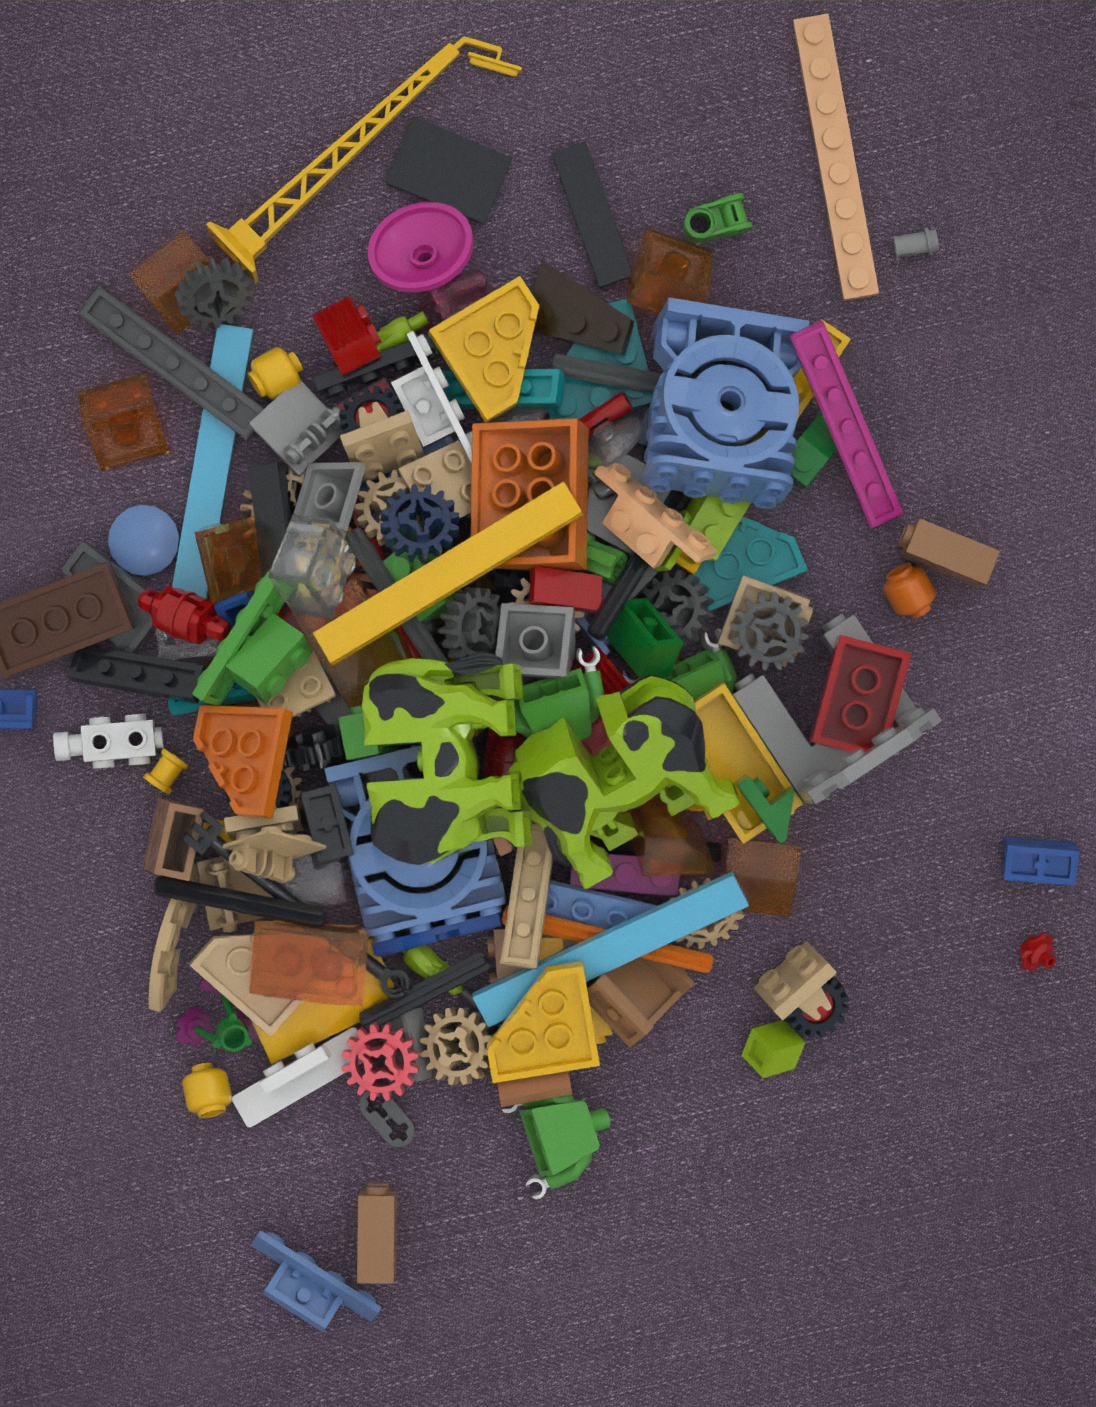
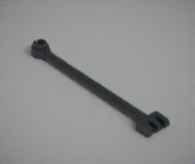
(210, 839)

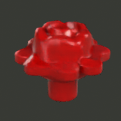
(1037, 952)

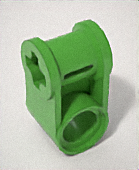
(720, 219)

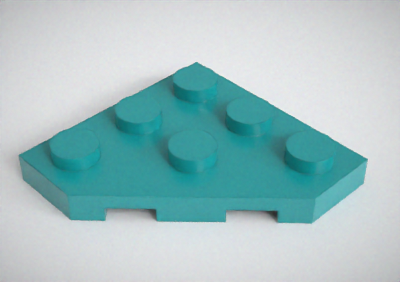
(583, 396)
(753, 553)

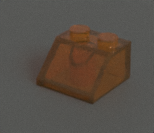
(668, 269)
(159, 277)
(123, 422)
(229, 557)
(669, 842)
(764, 873)

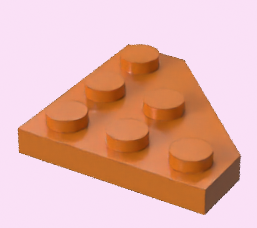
(245, 753)

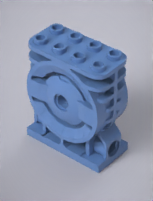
(746, 365)
(387, 908)

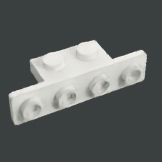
(426, 401)
(295, 1080)

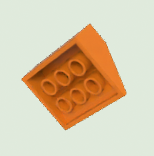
(521, 463)

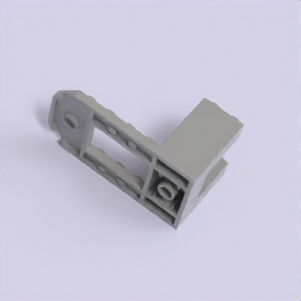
(815, 768)

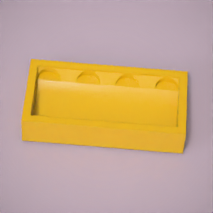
(737, 750)
(318, 1021)

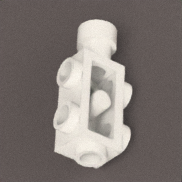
(117, 738)

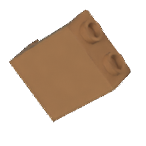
(637, 996)

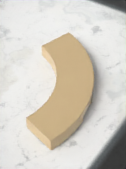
(166, 958)

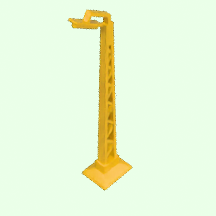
(245, 245)

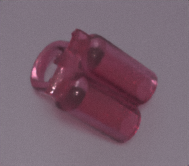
(455, 295)

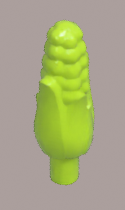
(396, 331)
(426, 963)

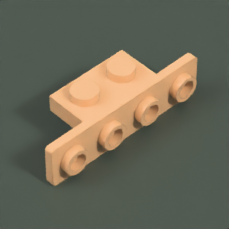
(648, 523)

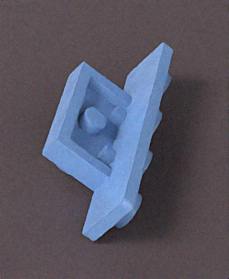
(591, 906)
(307, 1288)

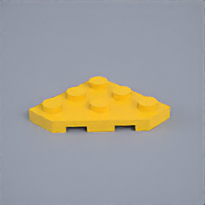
(490, 346)
(547, 1029)

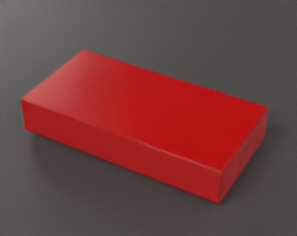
(565, 589)

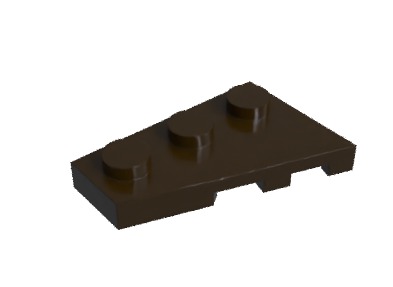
(578, 315)

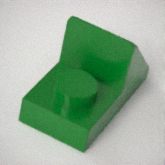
(774, 813)

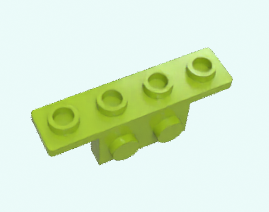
(713, 519)

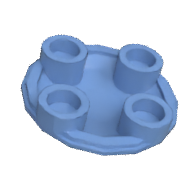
(143, 540)

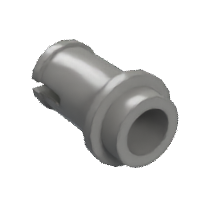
(916, 243)

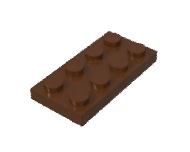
(61, 619)

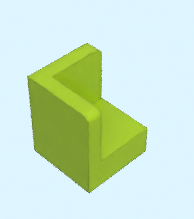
(773, 1048)

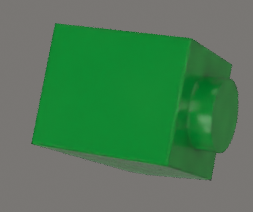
(811, 452)

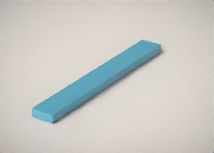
(211, 460)
(622, 942)

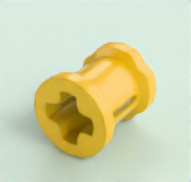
(166, 771)

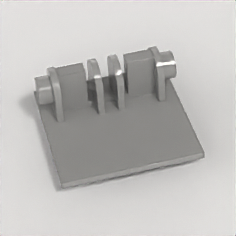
(298, 427)

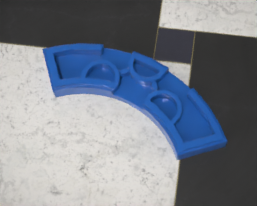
(436, 933)

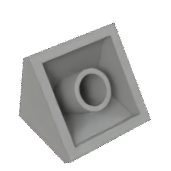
(331, 492)
(537, 639)

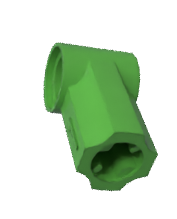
(604, 560)

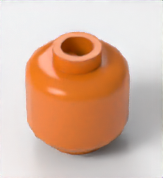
(909, 590)

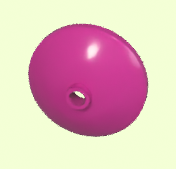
(420, 247)

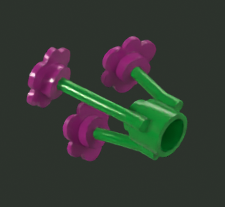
(231, 1032)

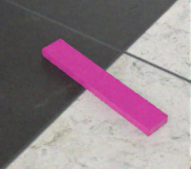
(846, 424)

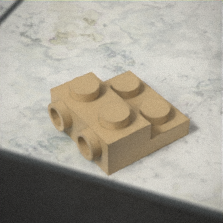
(748, 589)

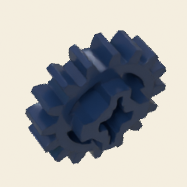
(405, 533)

